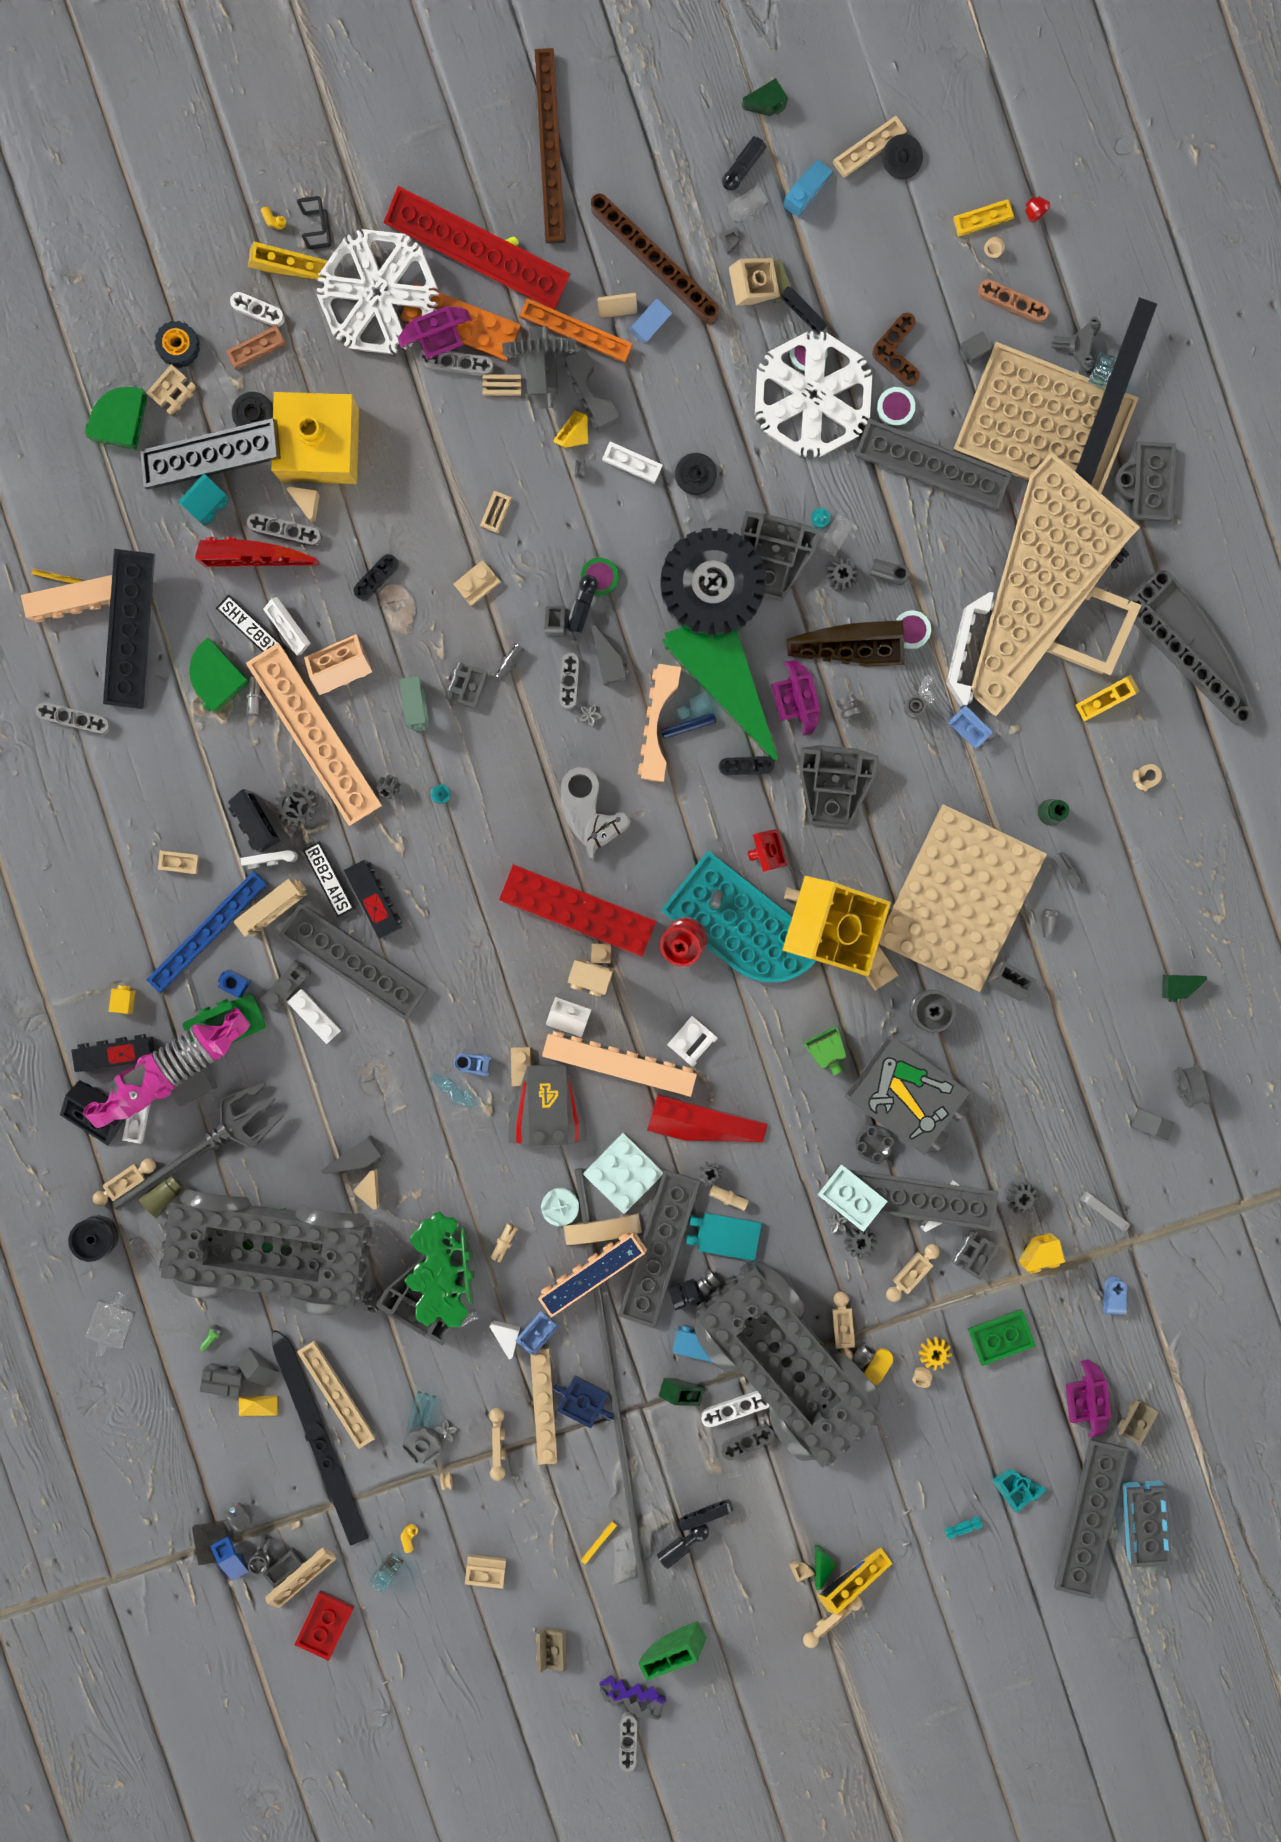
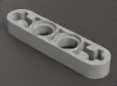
(456, 361)
(283, 533)
(73, 718)

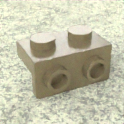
(1138, 1422)
(551, 1649)

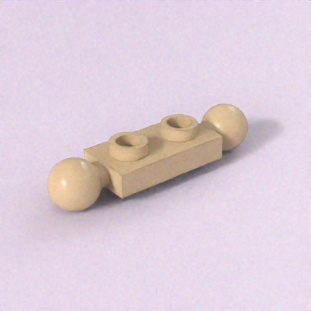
(124, 1182)
(912, 1272)
(843, 1325)
(498, 1435)
(825, 1625)

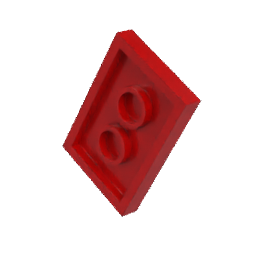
(324, 1625)

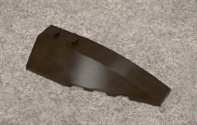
(863, 643)

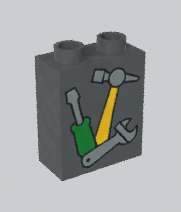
(909, 1096)

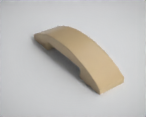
(601, 1230)

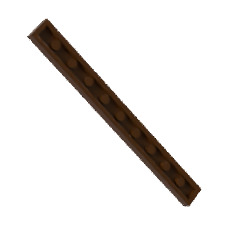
(549, 145)

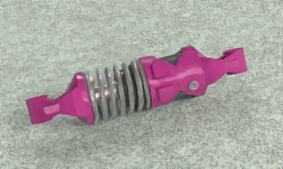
(163, 1070)

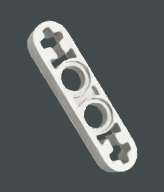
(737, 1410)

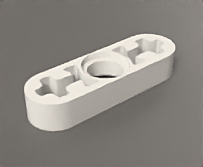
(251, 302)

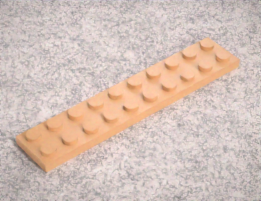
(314, 734)

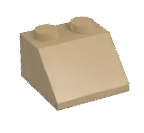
(753, 281)

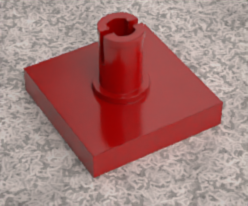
(768, 850)

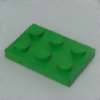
(1001, 1337)

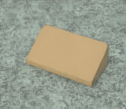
(617, 305)

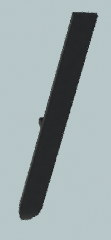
(1115, 389)
(318, 1438)

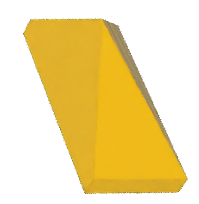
(574, 431)
(258, 1405)

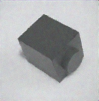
(975, 348)

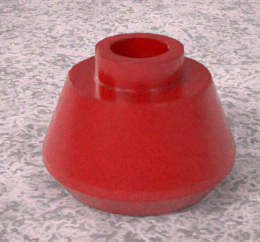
(1036, 208)

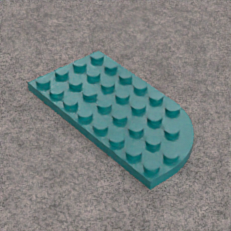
(744, 929)

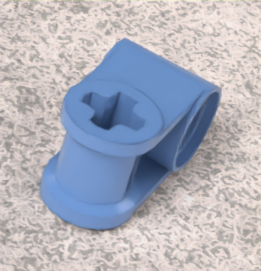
(474, 1063)
(1115, 1300)

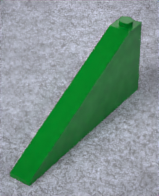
(725, 675)

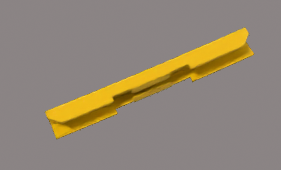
(55, 576)
(598, 1542)

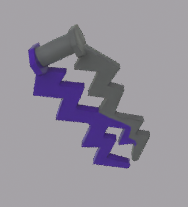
(626, 1693)

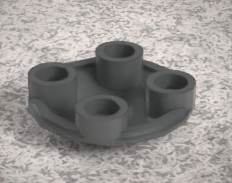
(874, 1143)

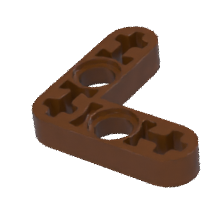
(890, 347)

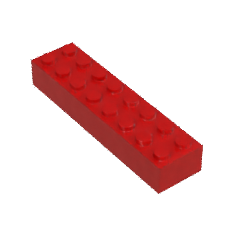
(577, 910)

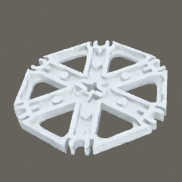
(372, 278)
(813, 408)

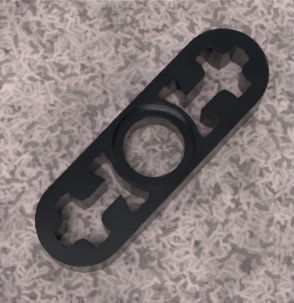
(803, 310)
(361, 584)
(751, 759)
(705, 1514)

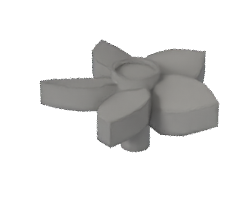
(590, 715)
(837, 1222)
(445, 1431)

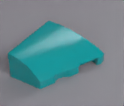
(1017, 1489)

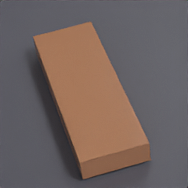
(256, 347)

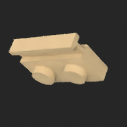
(477, 583)
(881, 971)
(485, 1571)

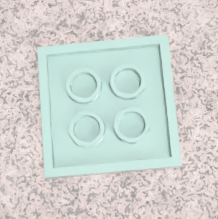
(623, 1173)

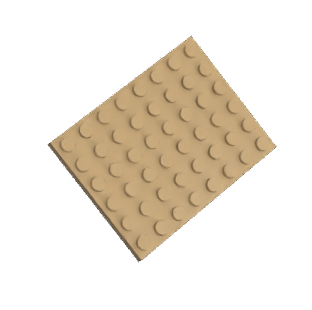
(1035, 409)
(961, 898)

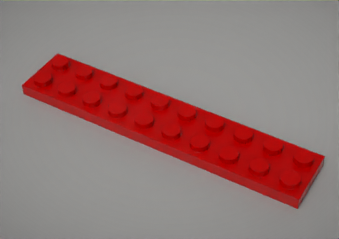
(476, 248)

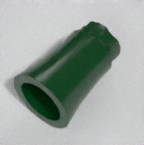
(1047, 814)

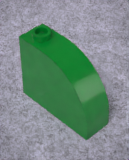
(118, 418)
(215, 676)
(673, 1651)

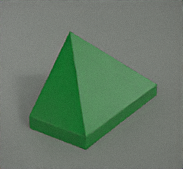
(823, 1567)

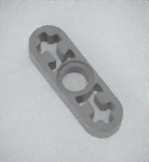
(564, 666)
(1105, 1211)
(623, 1748)

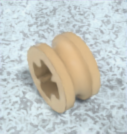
(446, 1481)

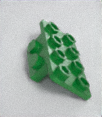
(216, 1016)

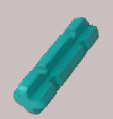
(963, 1528)

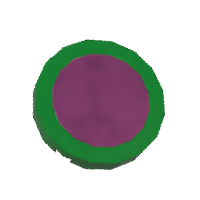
(604, 572)

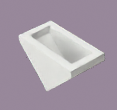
(506, 1336)

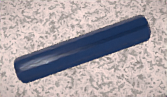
(687, 726)

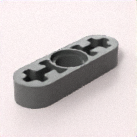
(762, 1441)

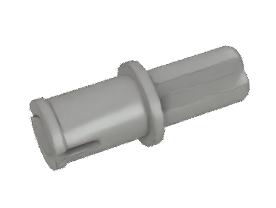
(253, 698)

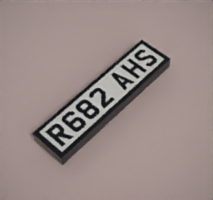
(247, 624)
(328, 879)

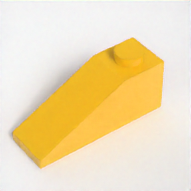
(1107, 697)

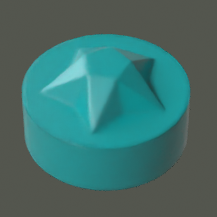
(820, 518)
(440, 794)

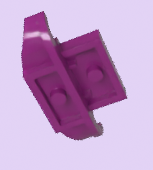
(436, 331)
(797, 697)
(1089, 1399)

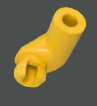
(406, 1537)

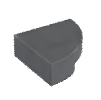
(729, 239)

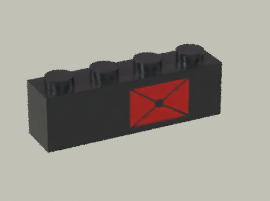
(373, 899)
(111, 1054)

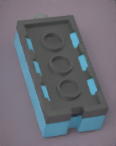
(1147, 1524)

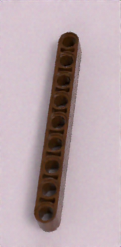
(651, 250)

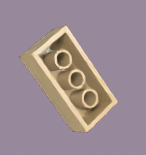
(590, 976)

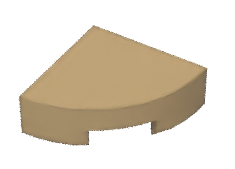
(801, 1570)

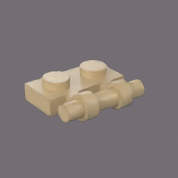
(167, 386)

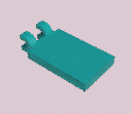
(725, 1235)

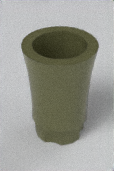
(160, 1196)

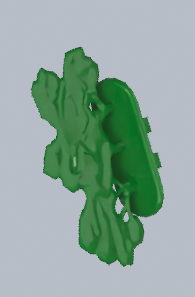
(437, 1275)

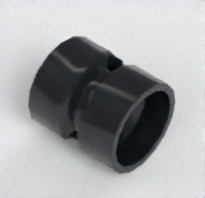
(684, 1294)

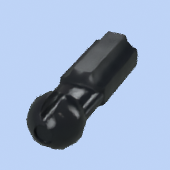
(743, 163)
(587, 587)
(681, 1546)

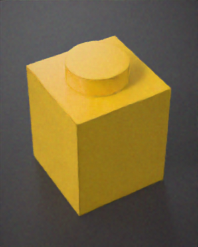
(122, 999)

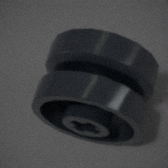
(93, 1238)

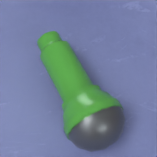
(214, 1332)

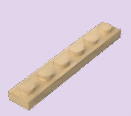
(336, 1394)
(544, 1406)

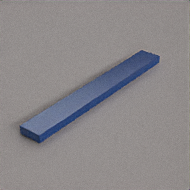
(207, 932)

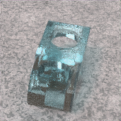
(1102, 369)
(386, 1572)

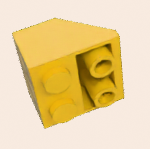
(1041, 1253)

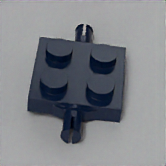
(582, 1402)

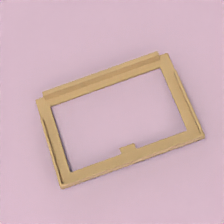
(1090, 662)

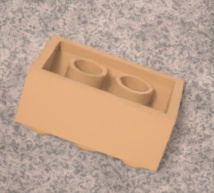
(337, 664)

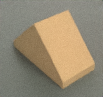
(306, 500)
(368, 1189)

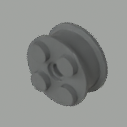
(1192, 1085)

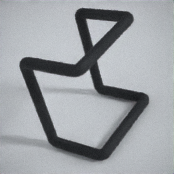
(324, 222)

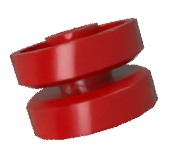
(683, 942)

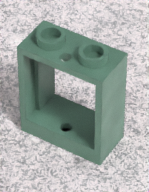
(414, 703)

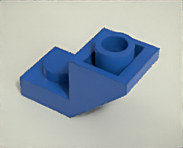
(228, 1559)

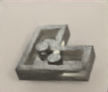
(207, 1535)

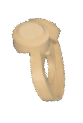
(1137, 774)

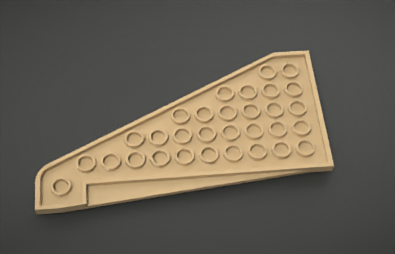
(1055, 559)

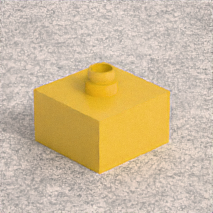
(316, 437)
(836, 925)

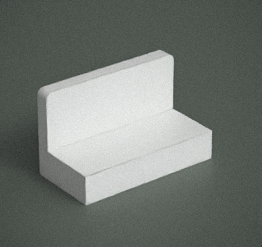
(568, 1017)

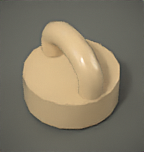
(994, 247)
(922, 1377)

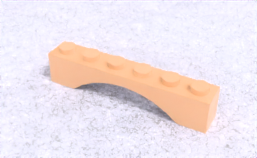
(666, 684)

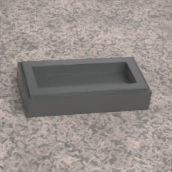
(283, 1567)

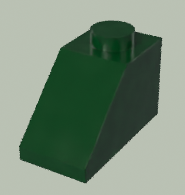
(766, 99)
(1180, 986)
(681, 1392)

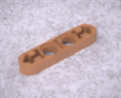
(1014, 297)

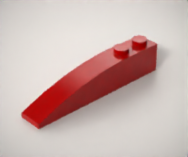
(248, 553)
(700, 1123)

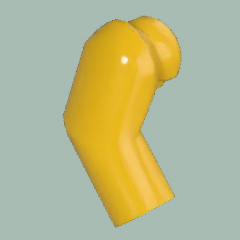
(272, 221)

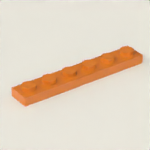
(573, 328)

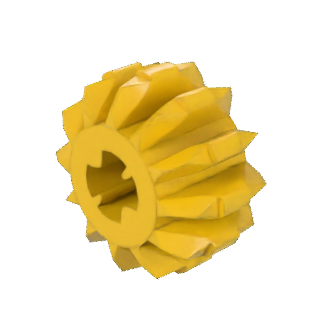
(942, 1351)

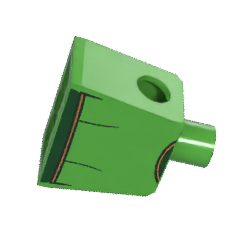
(827, 1049)

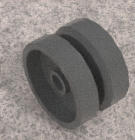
(942, 1016)

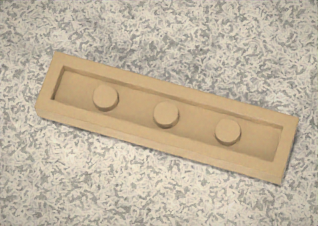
(868, 147)
(300, 1578)

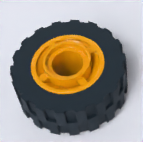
(173, 332)

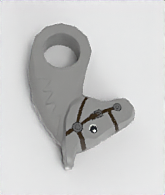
(589, 827)

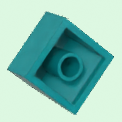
(204, 500)

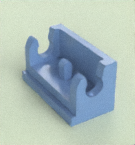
(650, 321)
(970, 727)
(537, 1333)

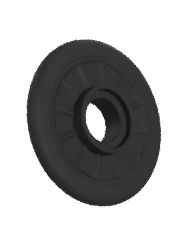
(914, 153)
(251, 400)
(703, 483)

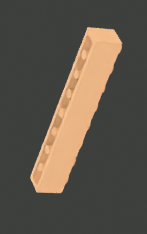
(619, 1064)

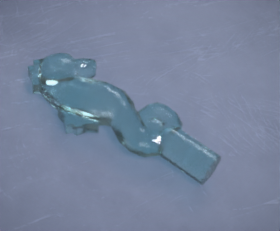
(457, 1096)

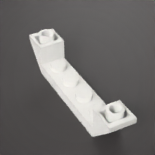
(963, 692)

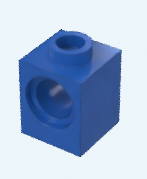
(242, 983)

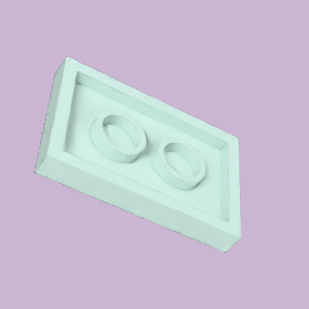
(852, 1197)

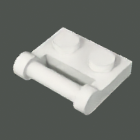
(686, 1038)

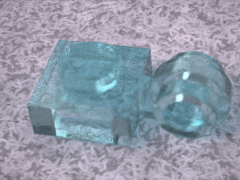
(699, 705)

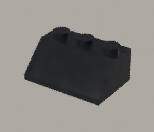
(253, 821)
(74, 1104)

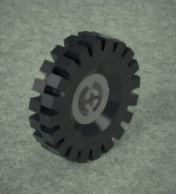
(691, 562)

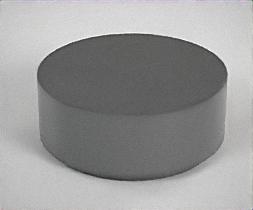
(716, 899)

